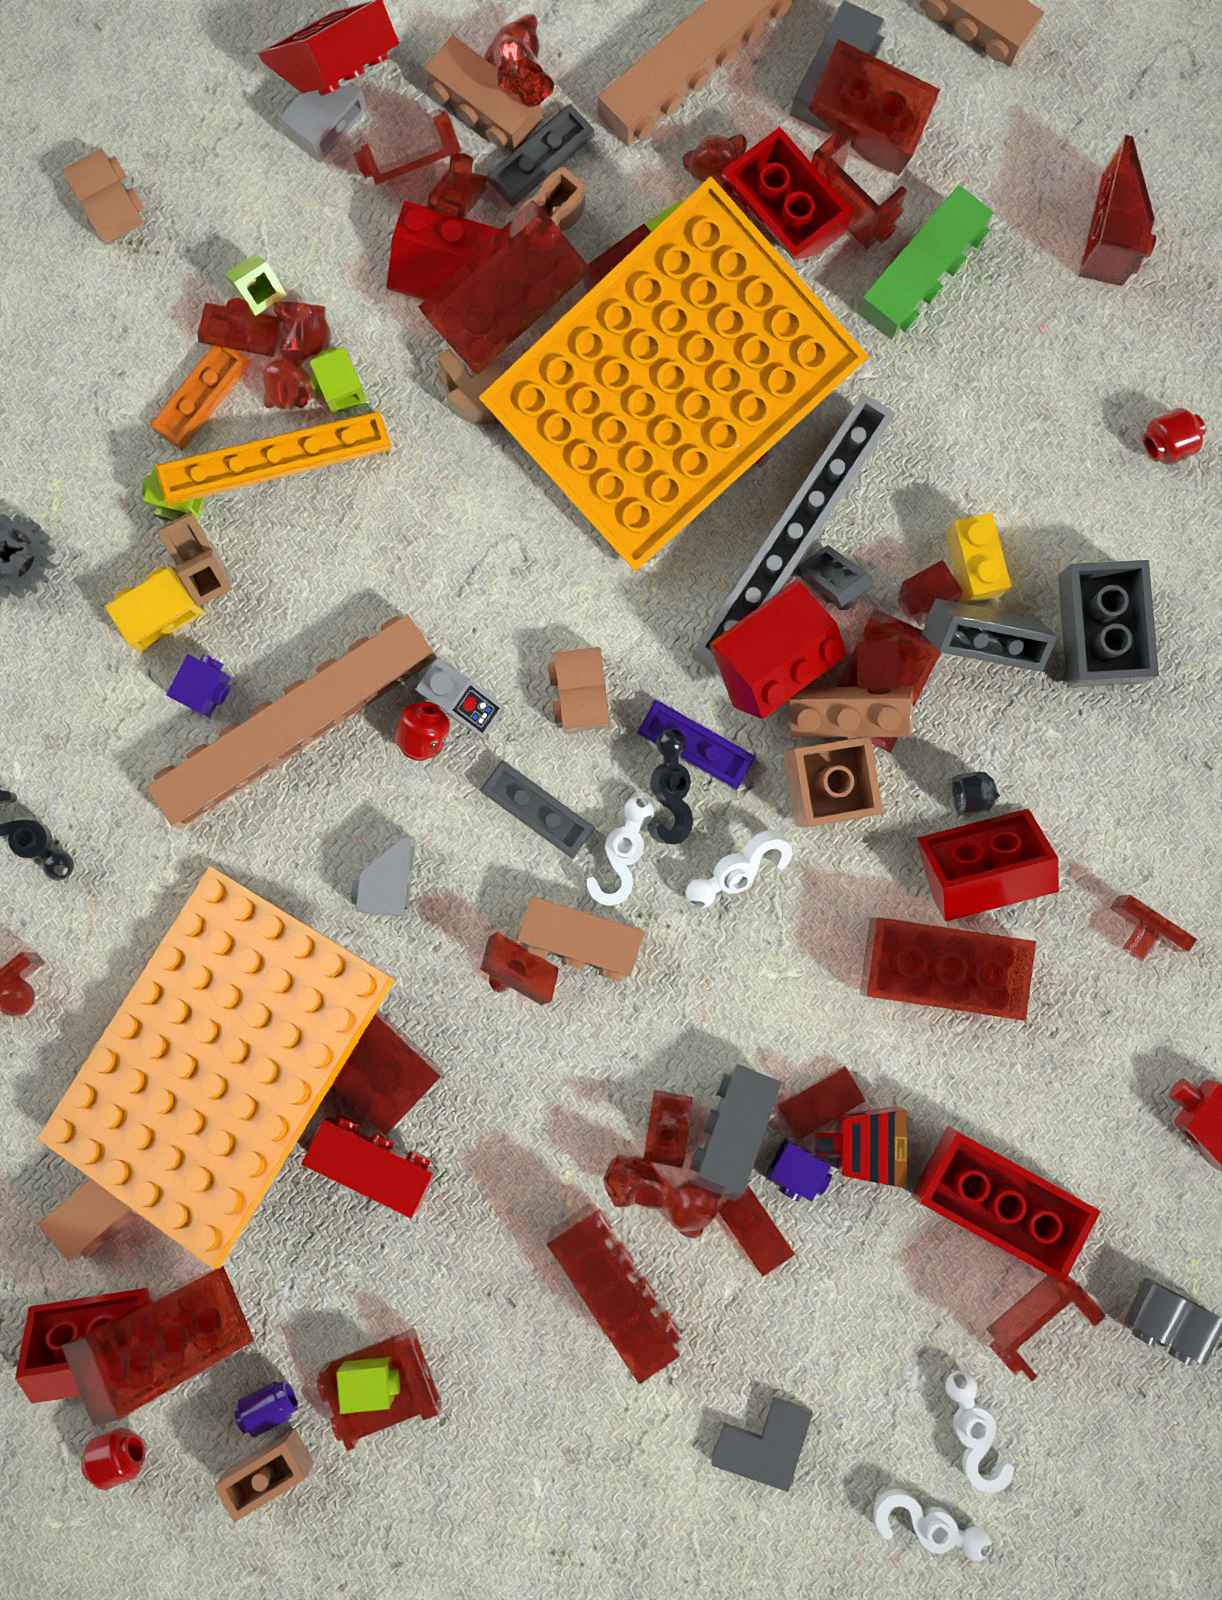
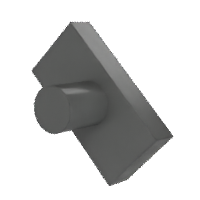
(835, 577)

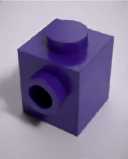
(200, 684)
(799, 1172)

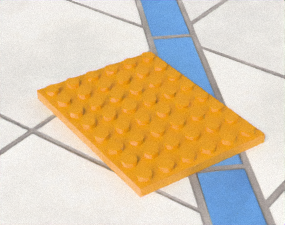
(674, 375)
(215, 1065)

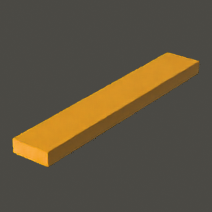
(272, 458)

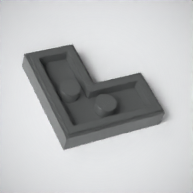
(768, 1456)

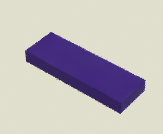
(703, 748)

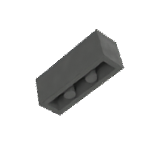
(852, 26)
(989, 635)
(734, 1132)

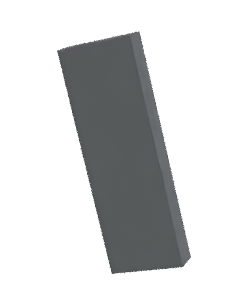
(541, 155)
(537, 809)

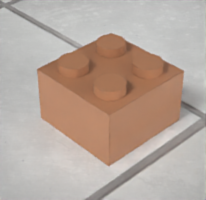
(833, 782)

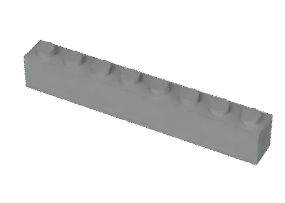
(801, 520)

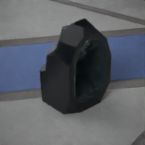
(973, 793)

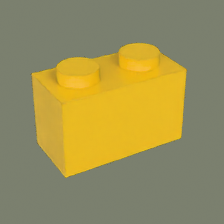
(978, 558)
(153, 608)

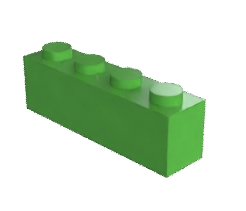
(925, 262)

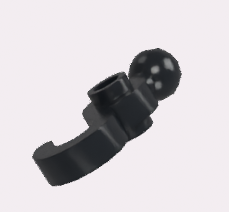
(670, 785)
(34, 840)

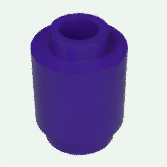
(266, 1408)

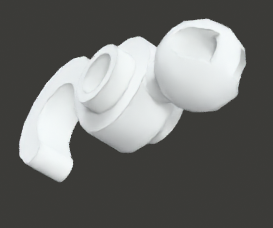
(624, 848)
(737, 871)
(977, 1431)
(933, 1526)

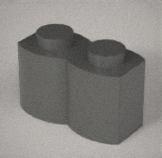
(1174, 1321)

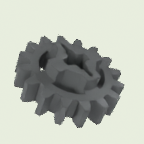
(30, 559)

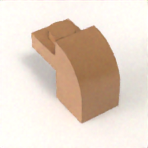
(464, 398)
(195, 558)

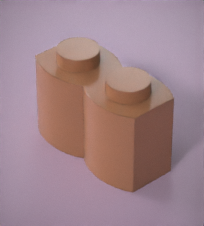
(103, 195)
(561, 198)
(581, 690)

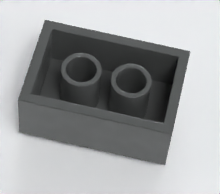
(1108, 623)

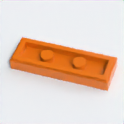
(200, 395)

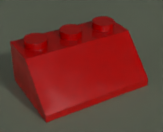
(333, 48)
(789, 196)
(431, 248)
(777, 651)
(989, 864)
(370, 1165)
(42, 1363)

